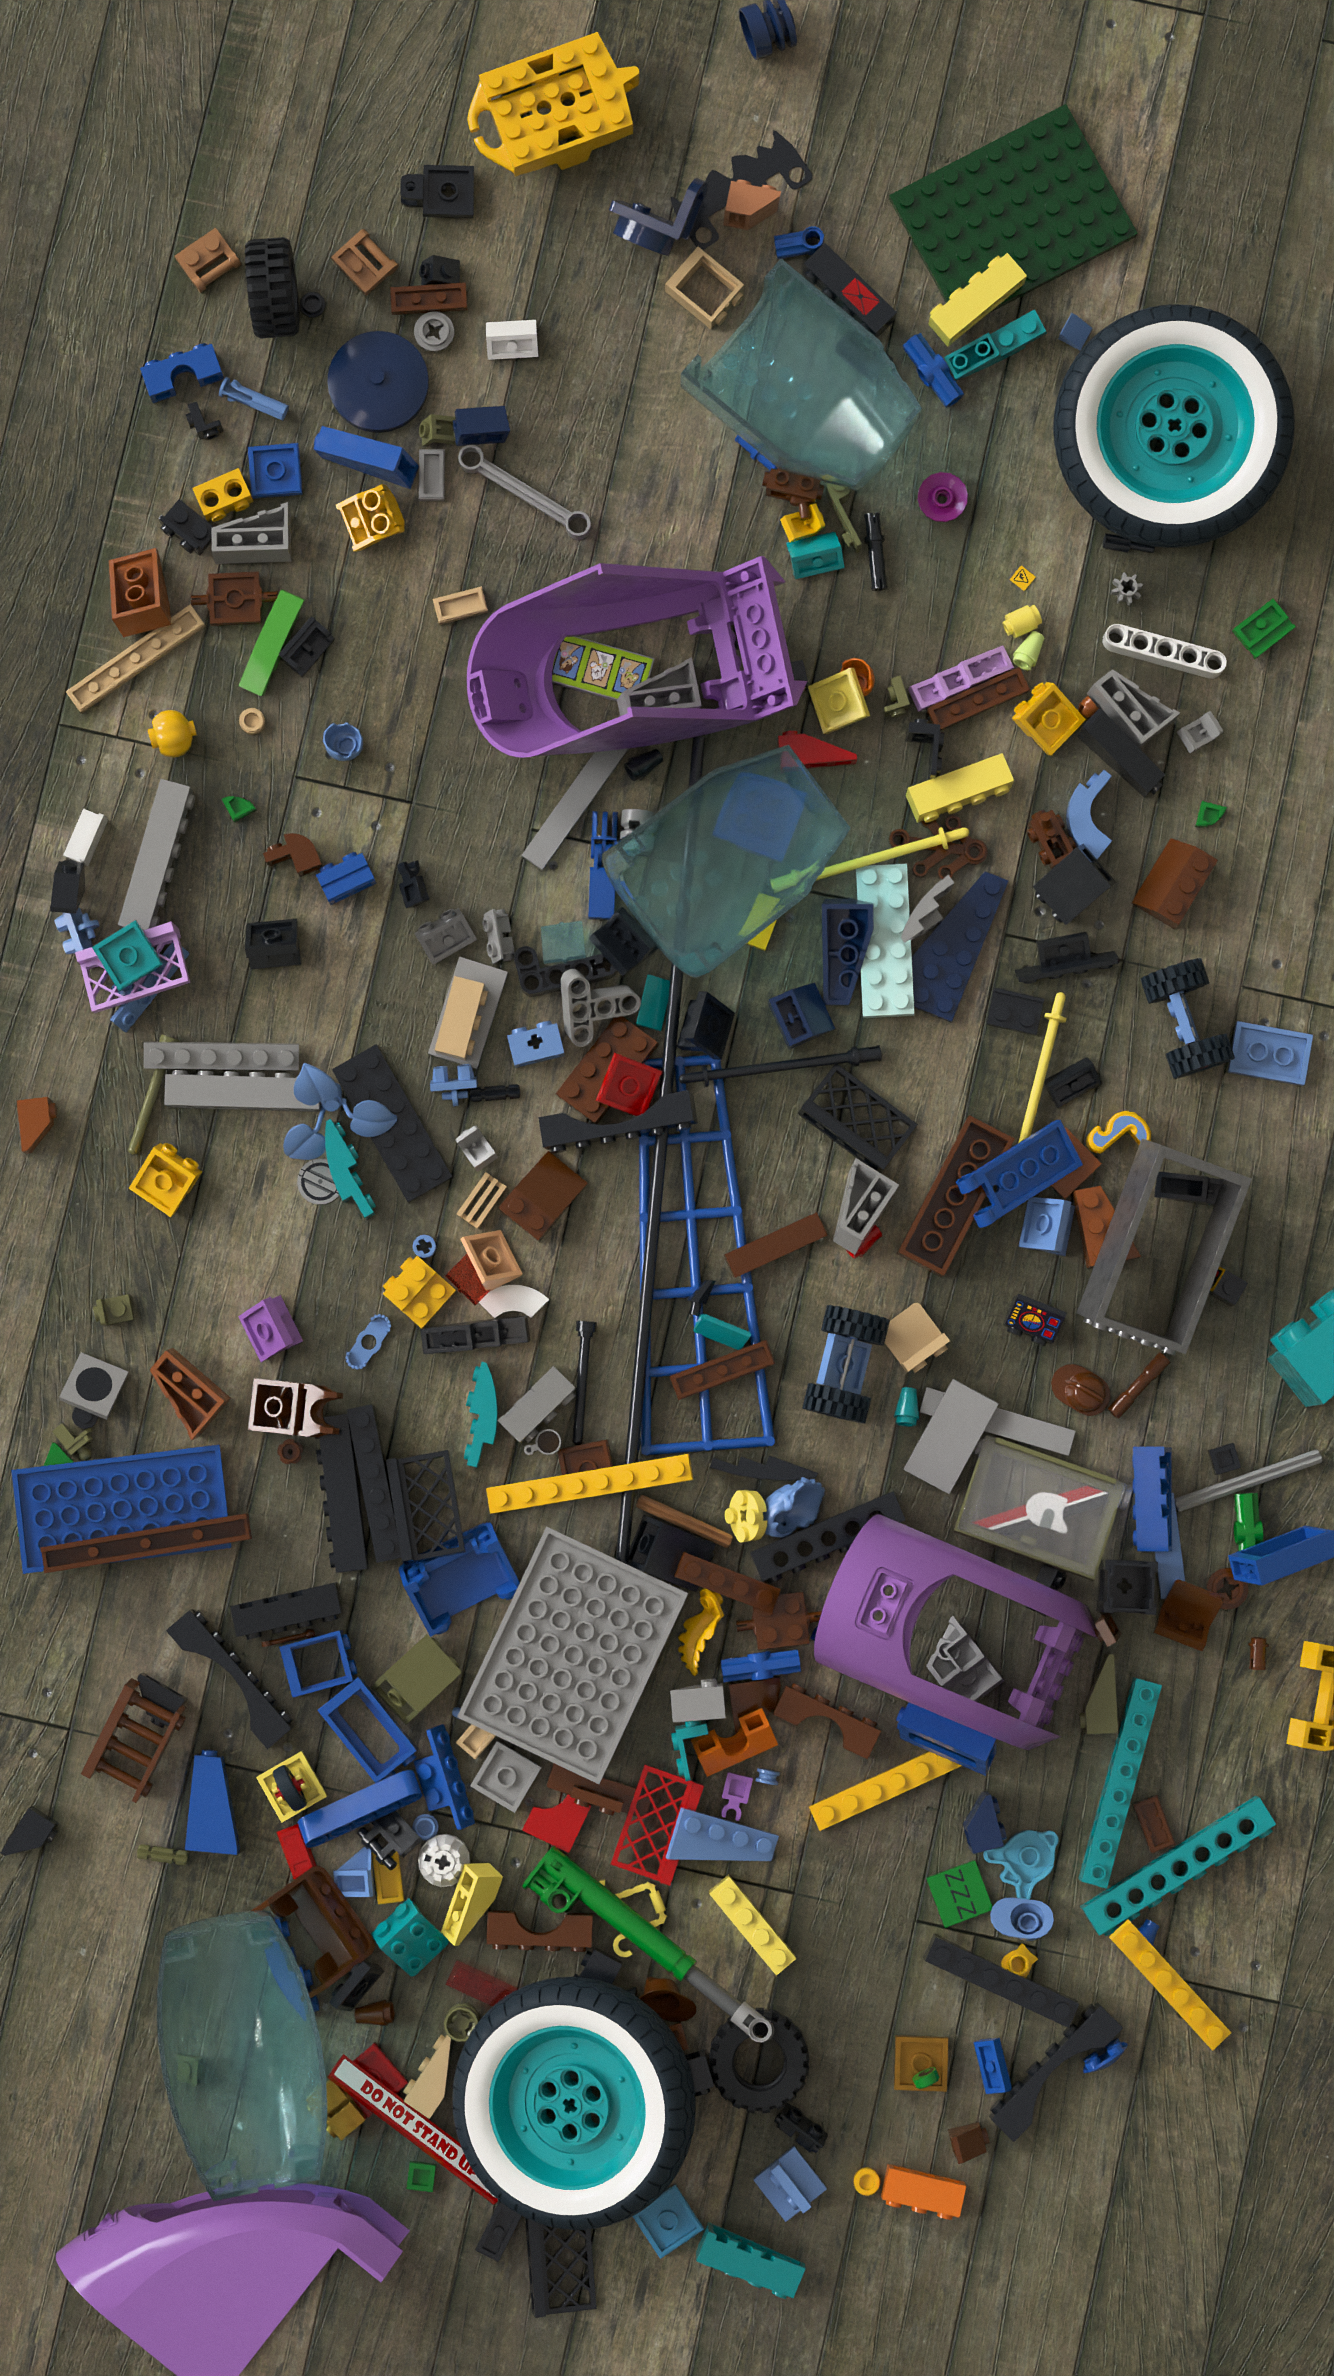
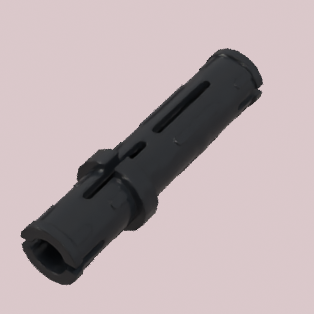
(875, 551)

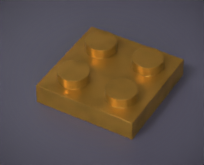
(917, 2054)

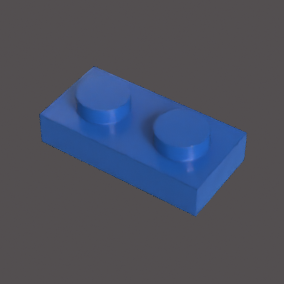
(992, 2065)

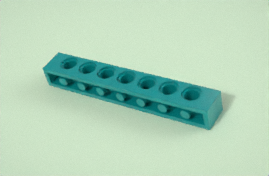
(1119, 1782)
(1096, 1908)

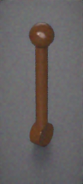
(309, 1633)

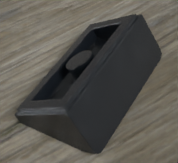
(1072, 1082)

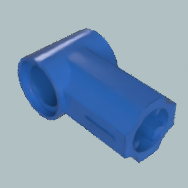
(795, 243)

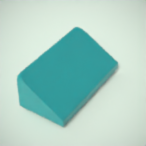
(653, 1003)
(721, 1331)

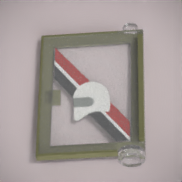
(1040, 1507)

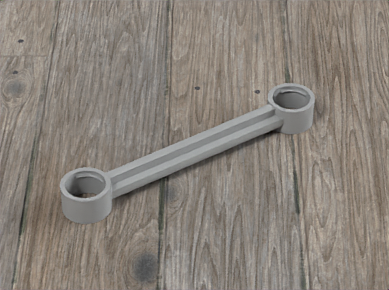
(524, 492)

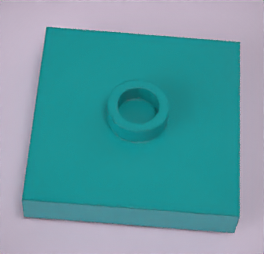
(127, 955)

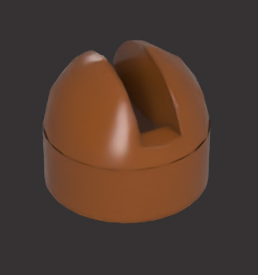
(1087, 707)

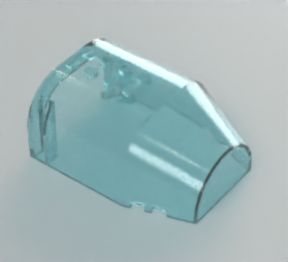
(807, 386)
(726, 857)

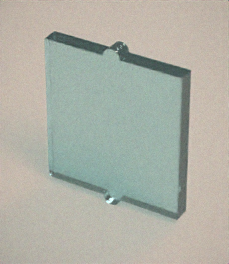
(563, 942)

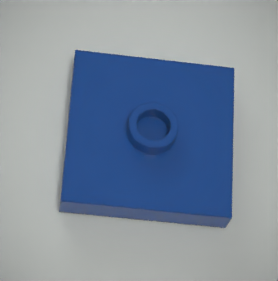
(275, 470)

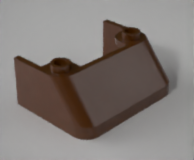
(328, 1922)

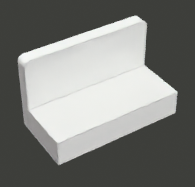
(511, 339)
(85, 837)

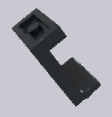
(1073, 884)

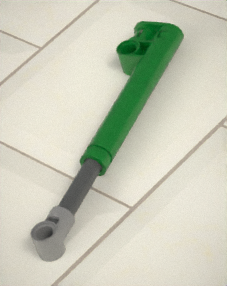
(563, 1876)

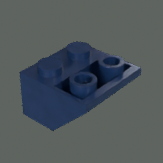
(801, 1015)
(981, 1825)

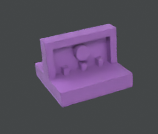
(270, 1328)

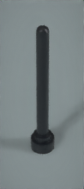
(585, 1331)

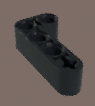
(543, 974)

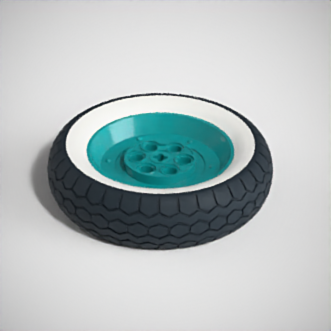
(1240, 405)
(642, 2109)

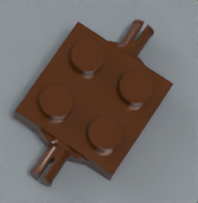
(234, 598)
(785, 1626)

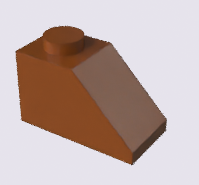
(35, 1121)

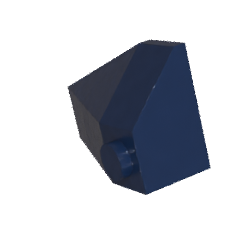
(845, 940)

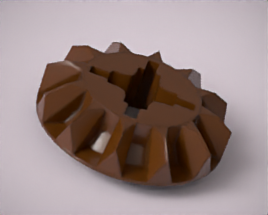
(1238, 1594)

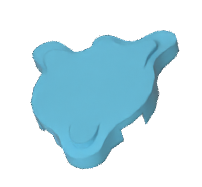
(1026, 1859)

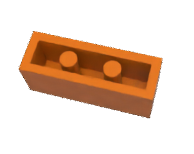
(923, 2191)

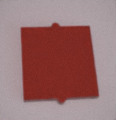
(467, 1280)

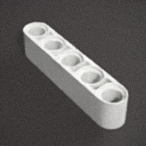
(1176, 647)

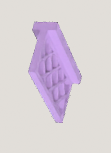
(158, 937)

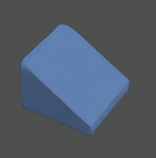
(1075, 332)

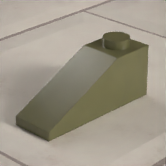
(1100, 1706)

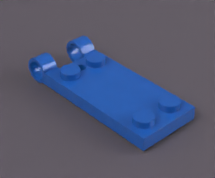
(1022, 1171)

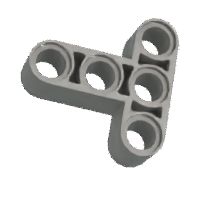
(589, 1001)

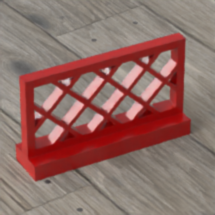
(689, 1801)

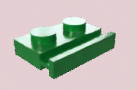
(1263, 628)

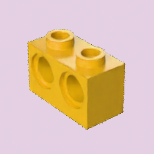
(220, 488)

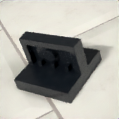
(623, 942)
(272, 944)
(706, 1026)

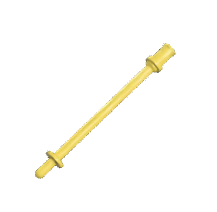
(942, 838)
(1054, 1020)

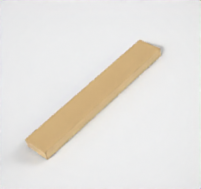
(135, 659)

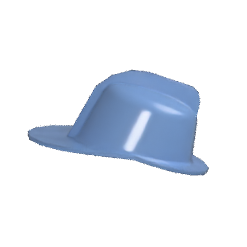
(1022, 1918)

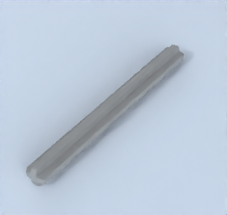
(1248, 1480)

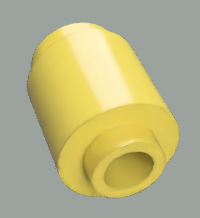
(1022, 621)

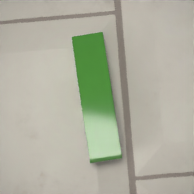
(271, 642)

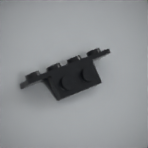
(1065, 956)

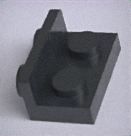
(188, 527)

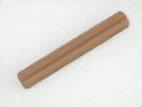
(684, 1521)

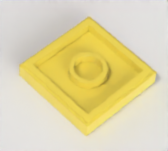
(838, 701)

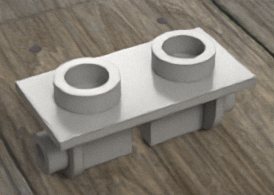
(498, 947)

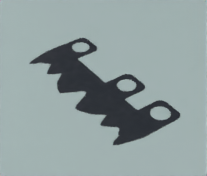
(779, 158)

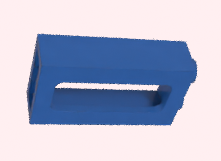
(1282, 1555)
(946, 1738)
(376, 1770)

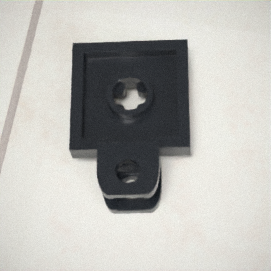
(428, 189)

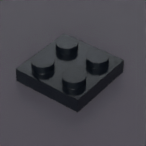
(361, 1979)

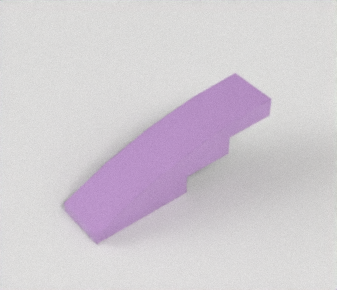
(960, 678)

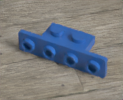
(442, 1780)

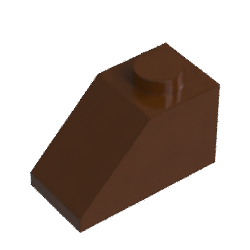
(968, 2141)

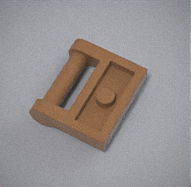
(203, 254)
(358, 267)

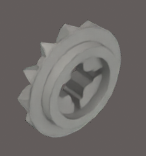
(435, 320)

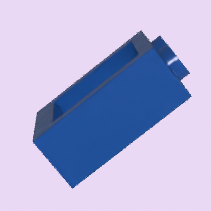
(292, 1670)

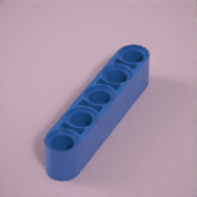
(359, 1808)

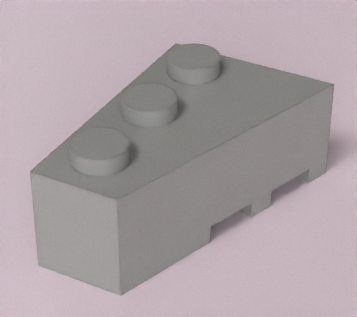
(254, 539)
(670, 689)
(1131, 708)
(863, 1203)
(537, 1406)
(698, 1702)

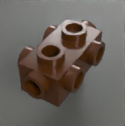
(795, 488)
(1049, 834)

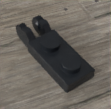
(498, 2232)

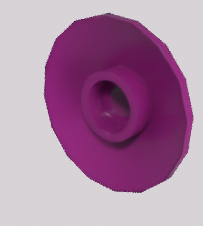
(942, 485)

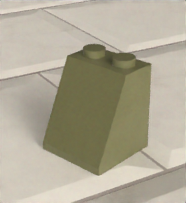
(416, 1678)

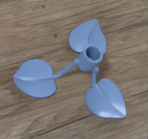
(315, 1086)

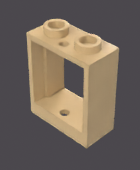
(685, 272)

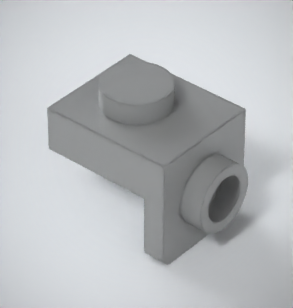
(1200, 732)
(476, 1148)

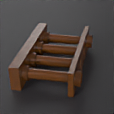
(108, 1740)

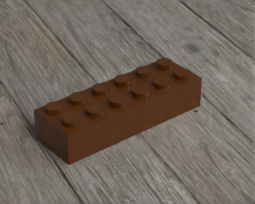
(945, 1211)

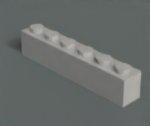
(157, 854)
(233, 1092)

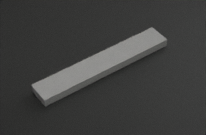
(572, 807)
(1014, 1426)

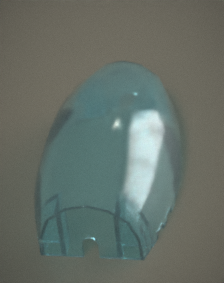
(241, 2054)

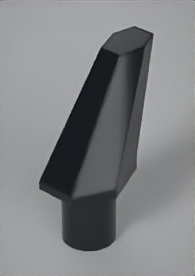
(700, 1296)

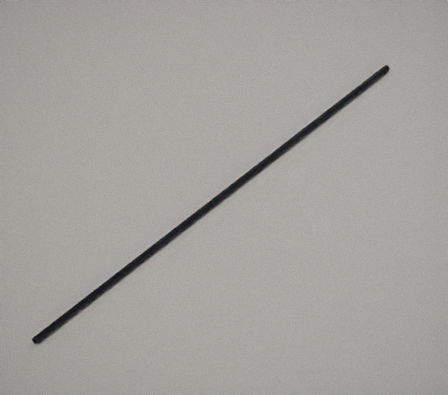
(653, 1226)

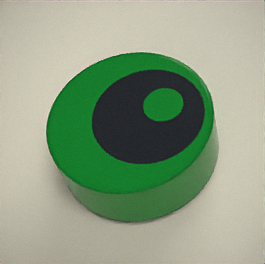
(926, 2078)

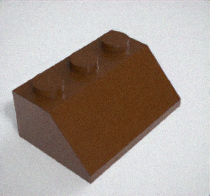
(1174, 882)

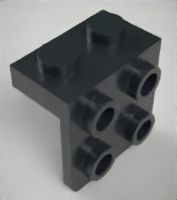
(924, 732)

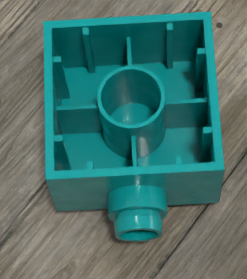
(1307, 1354)

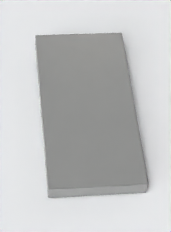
(494, 983)
(951, 1436)

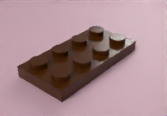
(587, 1078)

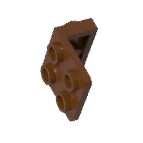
(1187, 1614)

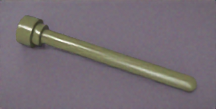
(148, 1104)

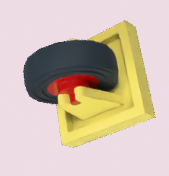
(291, 1786)

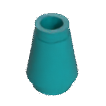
(907, 1408)

